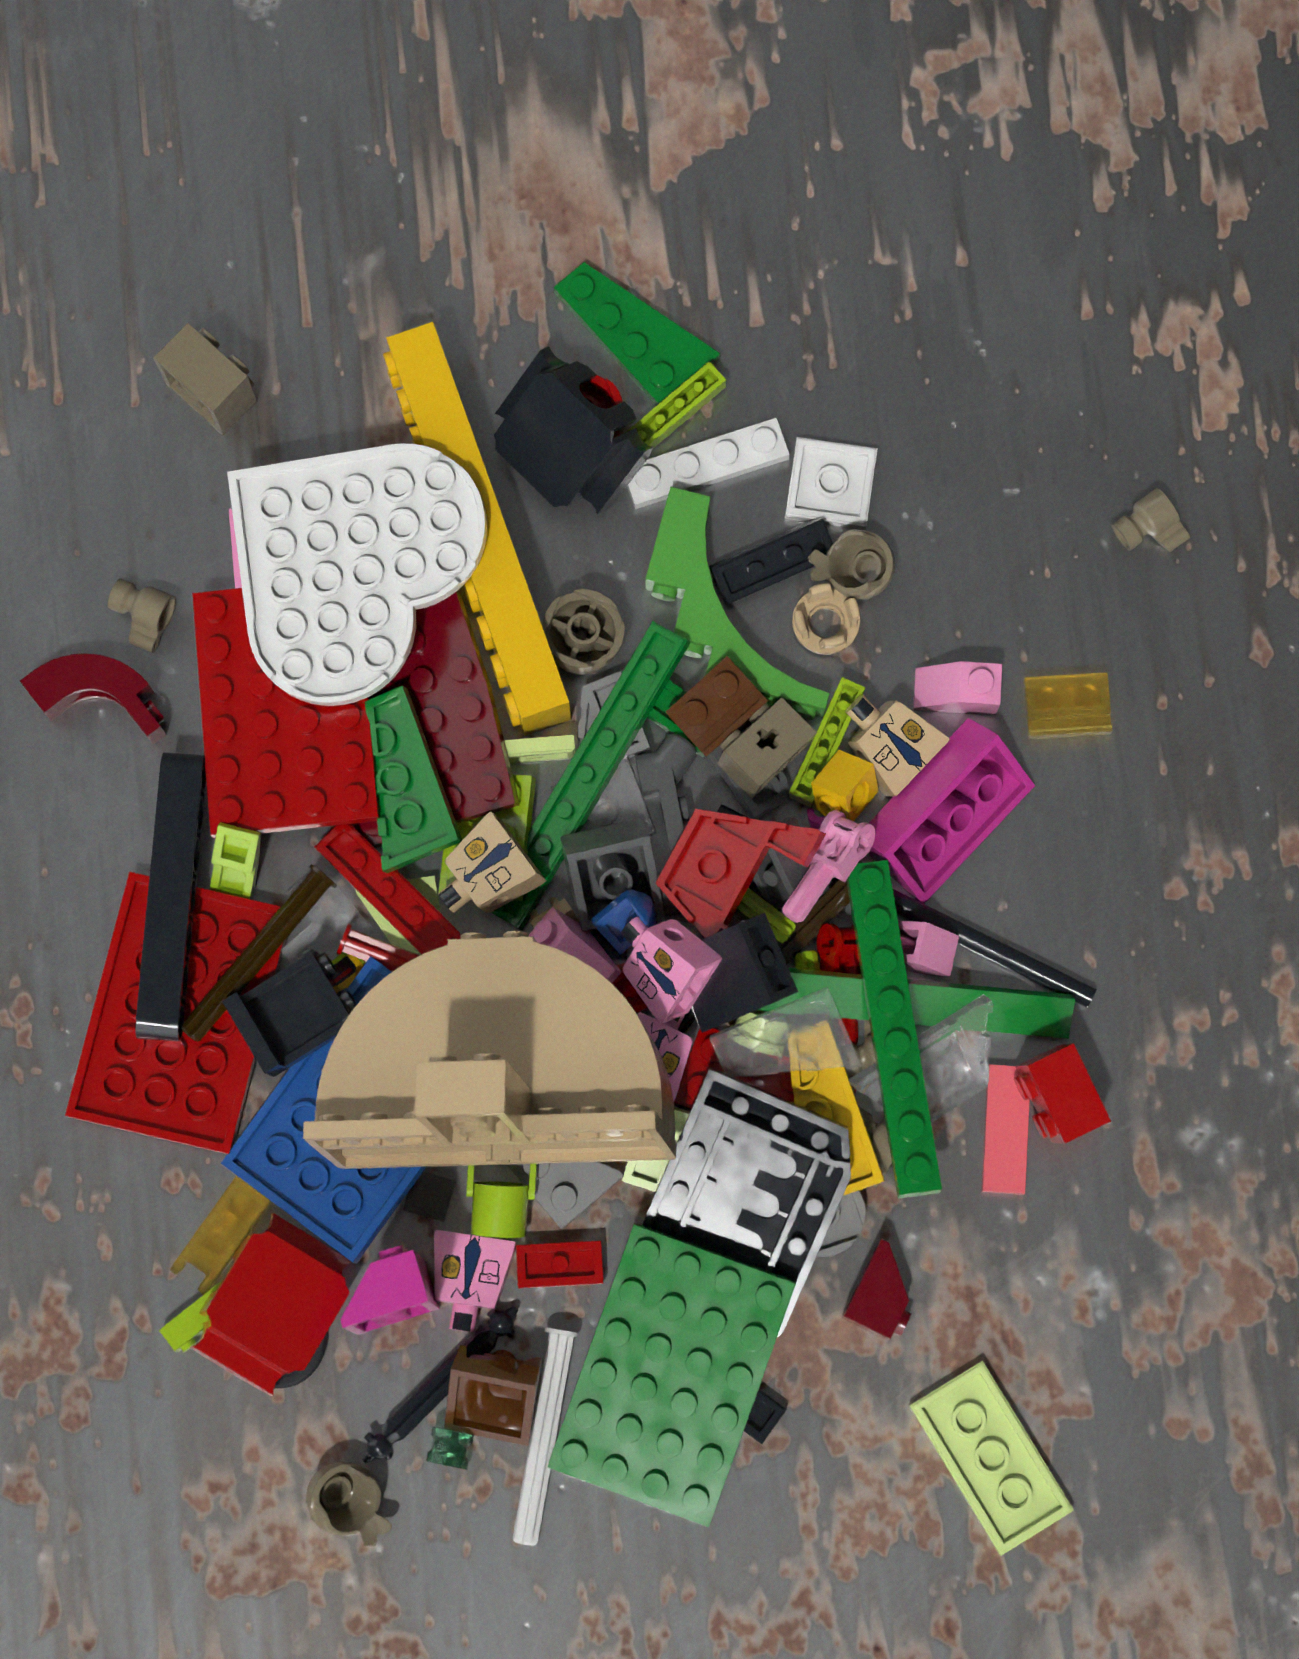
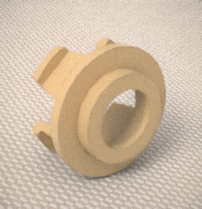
(824, 597)

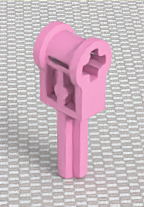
(836, 857)

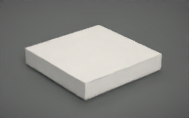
(831, 483)

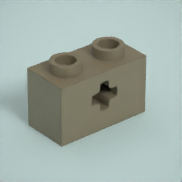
(756, 767)

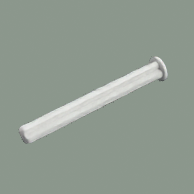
(543, 1436)

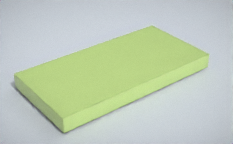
(991, 1458)

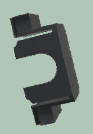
(565, 440)

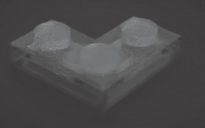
(328, 923)

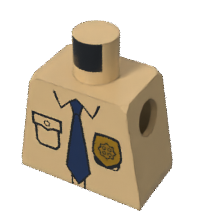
(893, 741)
(489, 868)

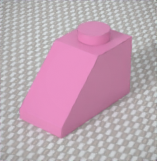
(958, 688)
(566, 935)
(927, 948)

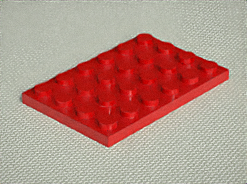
(266, 753)
(165, 1087)

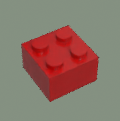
(1061, 1094)

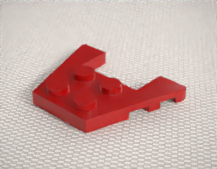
(719, 860)

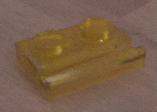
(1067, 705)

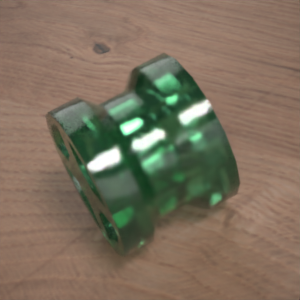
(449, 1448)

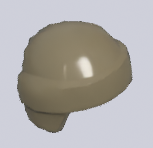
(856, 564)
(345, 1502)

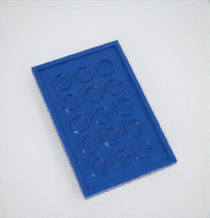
(272, 1157)

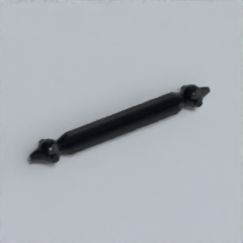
(435, 1387)

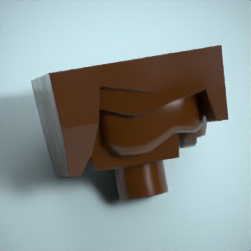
(493, 1395)

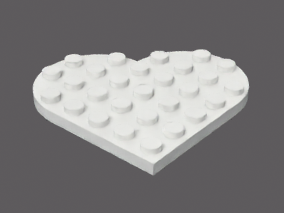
(343, 559)

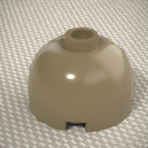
(583, 631)

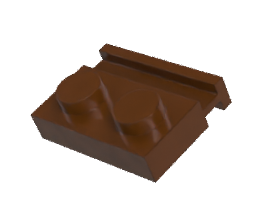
(716, 706)

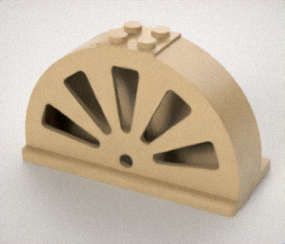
(492, 1062)

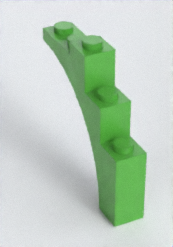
(682, 571)

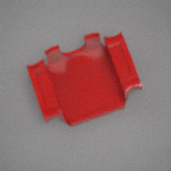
(273, 1305)

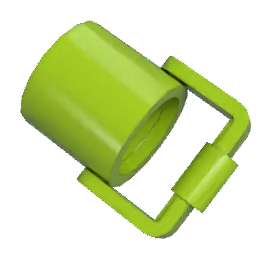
(500, 1206)

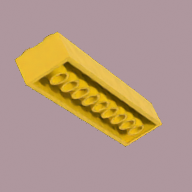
(498, 583)

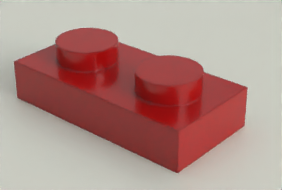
(559, 1264)

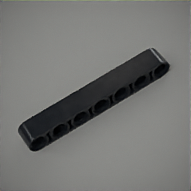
(171, 897)

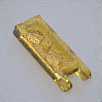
(223, 1232)

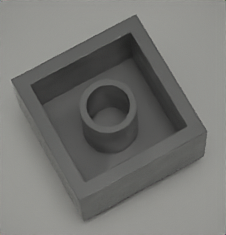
(606, 864)

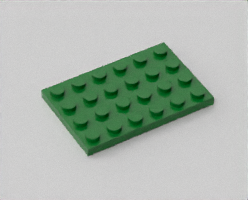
(671, 1374)

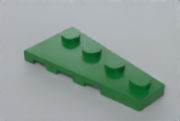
(638, 337)
(411, 798)

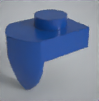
(620, 912)

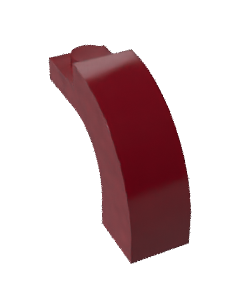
(86, 676)

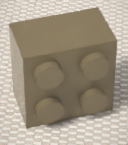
(206, 378)

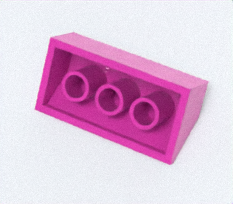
(948, 809)
(390, 1292)

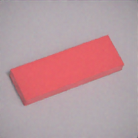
(1004, 1133)

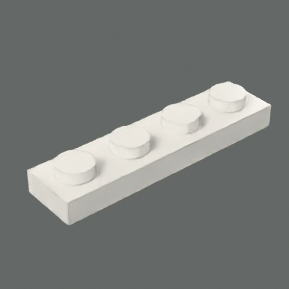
(709, 462)

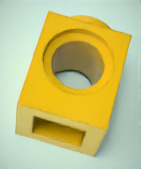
(845, 785)

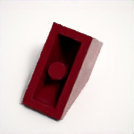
(880, 1296)

